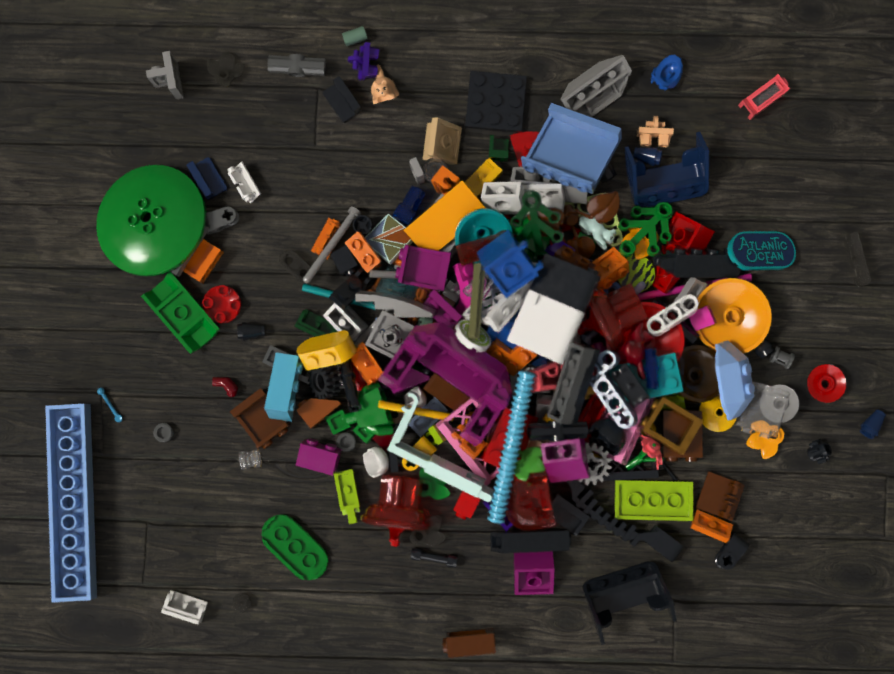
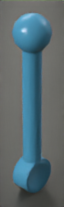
(118, 418)

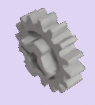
(598, 461)

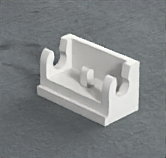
(184, 607)

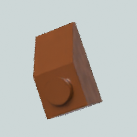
(315, 410)

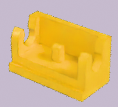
(485, 173)

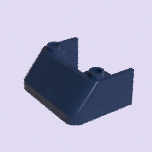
(672, 181)

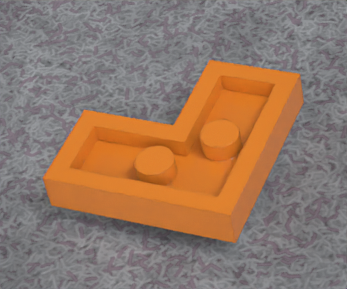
(512, 359)

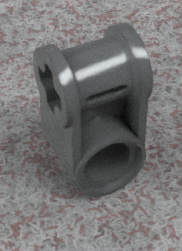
(217, 219)

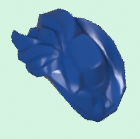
(668, 72)

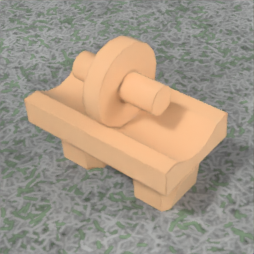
(652, 131)

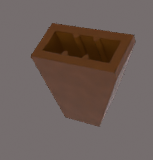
(447, 393)

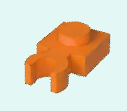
(467, 447)

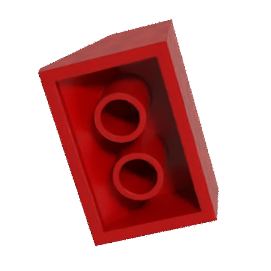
(492, 451)

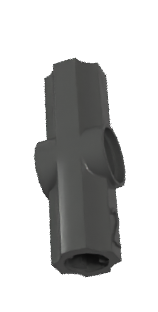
(296, 65)

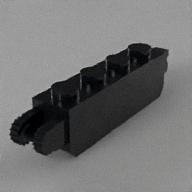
(697, 263)

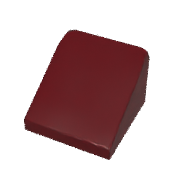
(383, 441)

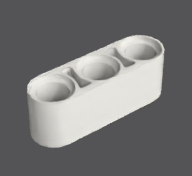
(677, 307)

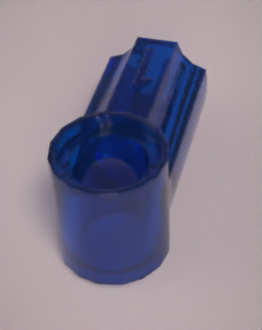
(408, 208)

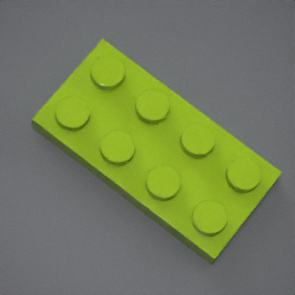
(653, 500)

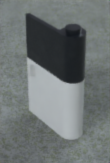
(554, 308)

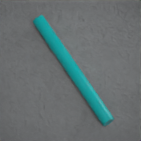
(326, 293)

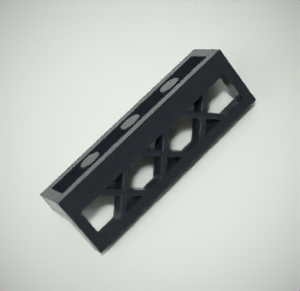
(626, 475)

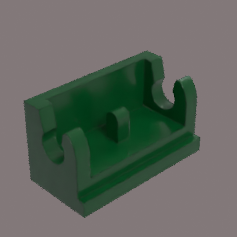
(313, 324)

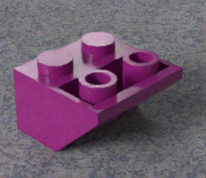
(565, 460)

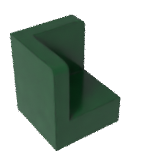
(498, 149)

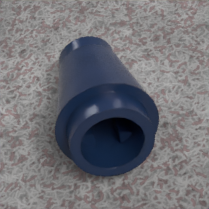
(648, 155)
(872, 425)

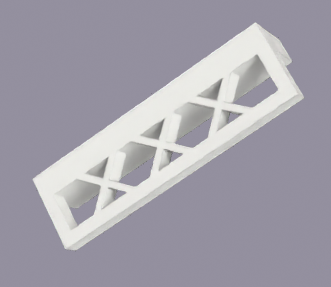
(548, 198)

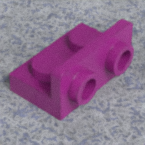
(445, 311)

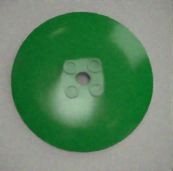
(169, 235)

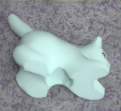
(600, 234)

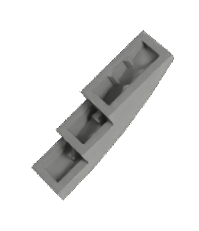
(402, 306)

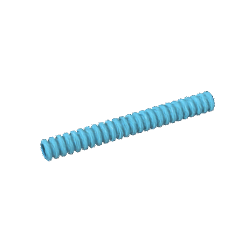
(511, 447)

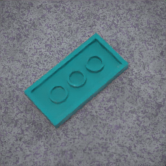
(668, 378)

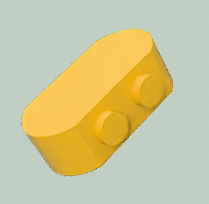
(326, 350)

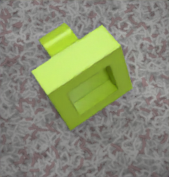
(436, 434)

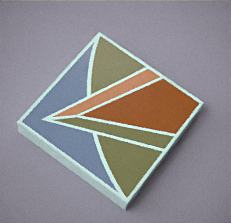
(388, 239)

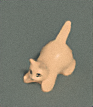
(383, 88)

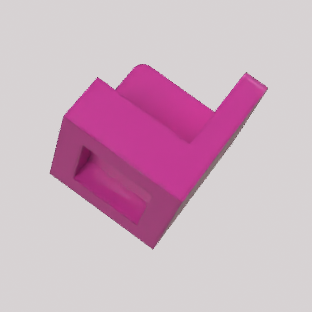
(702, 318)

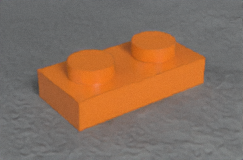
(711, 526)

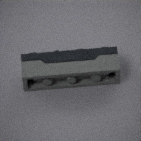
(573, 383)

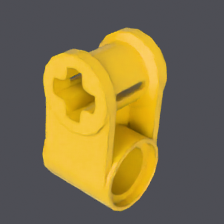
(423, 445)

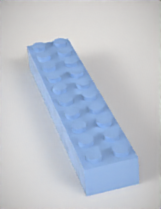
(71, 503)

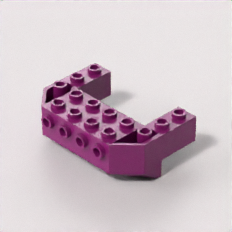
(465, 368)

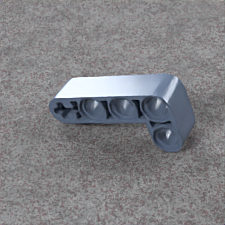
(613, 391)

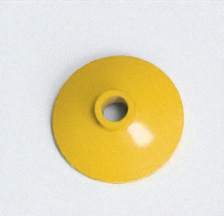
(711, 419)

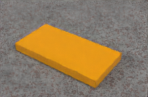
(439, 222)

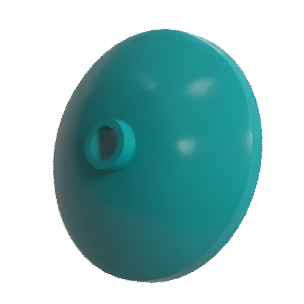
(486, 219)

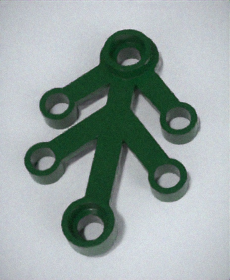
(535, 223)

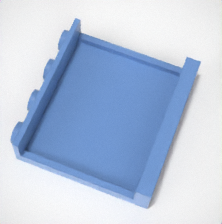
(572, 149)

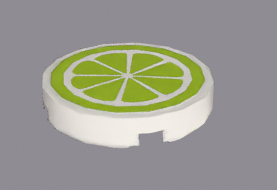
(480, 344)

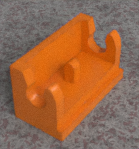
(444, 180)
(366, 364)

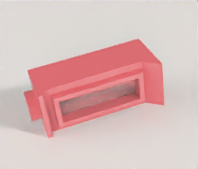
(765, 95)

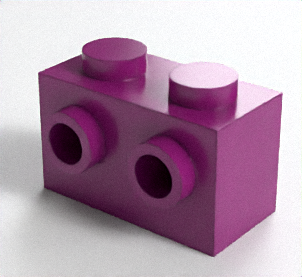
(318, 456)

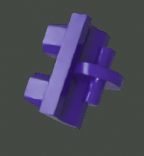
(366, 53)

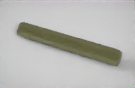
(476, 302)

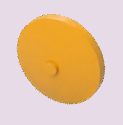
(740, 313)

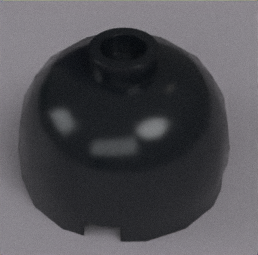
(608, 434)

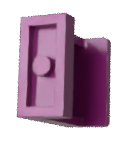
(423, 267)

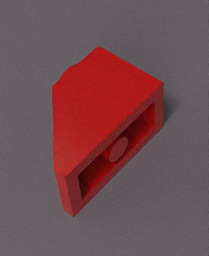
(465, 505)

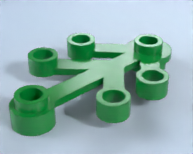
(648, 227)

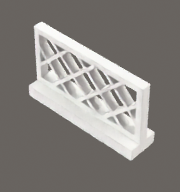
(503, 311)

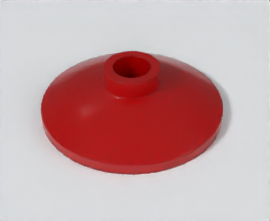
(834, 378)

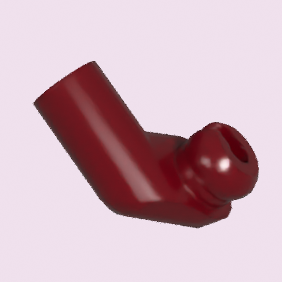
(227, 383)

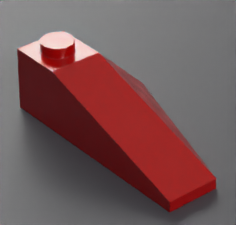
(685, 234)

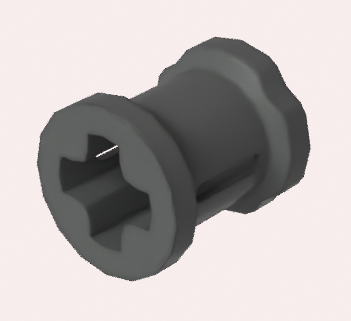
(782, 357)

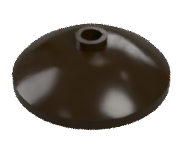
(700, 362)

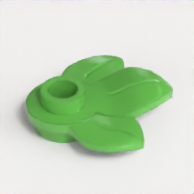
(529, 463)

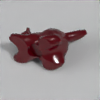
(633, 349)

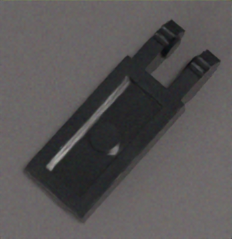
(345, 293)

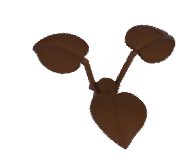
(601, 207)

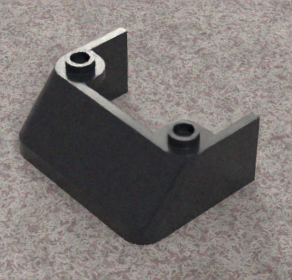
(625, 590)

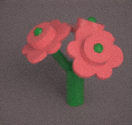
(650, 447)

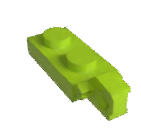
(347, 494)

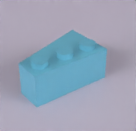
(283, 387)

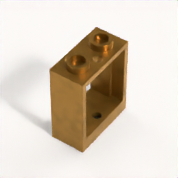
(687, 436)

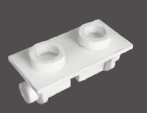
(247, 188)

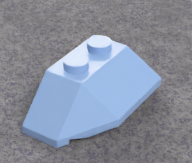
(733, 379)

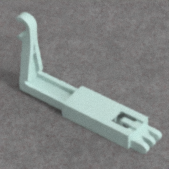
(434, 464)

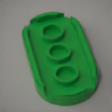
(294, 547)

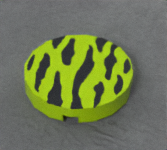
(639, 271)

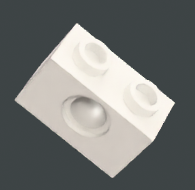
(503, 196)

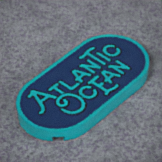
(761, 250)

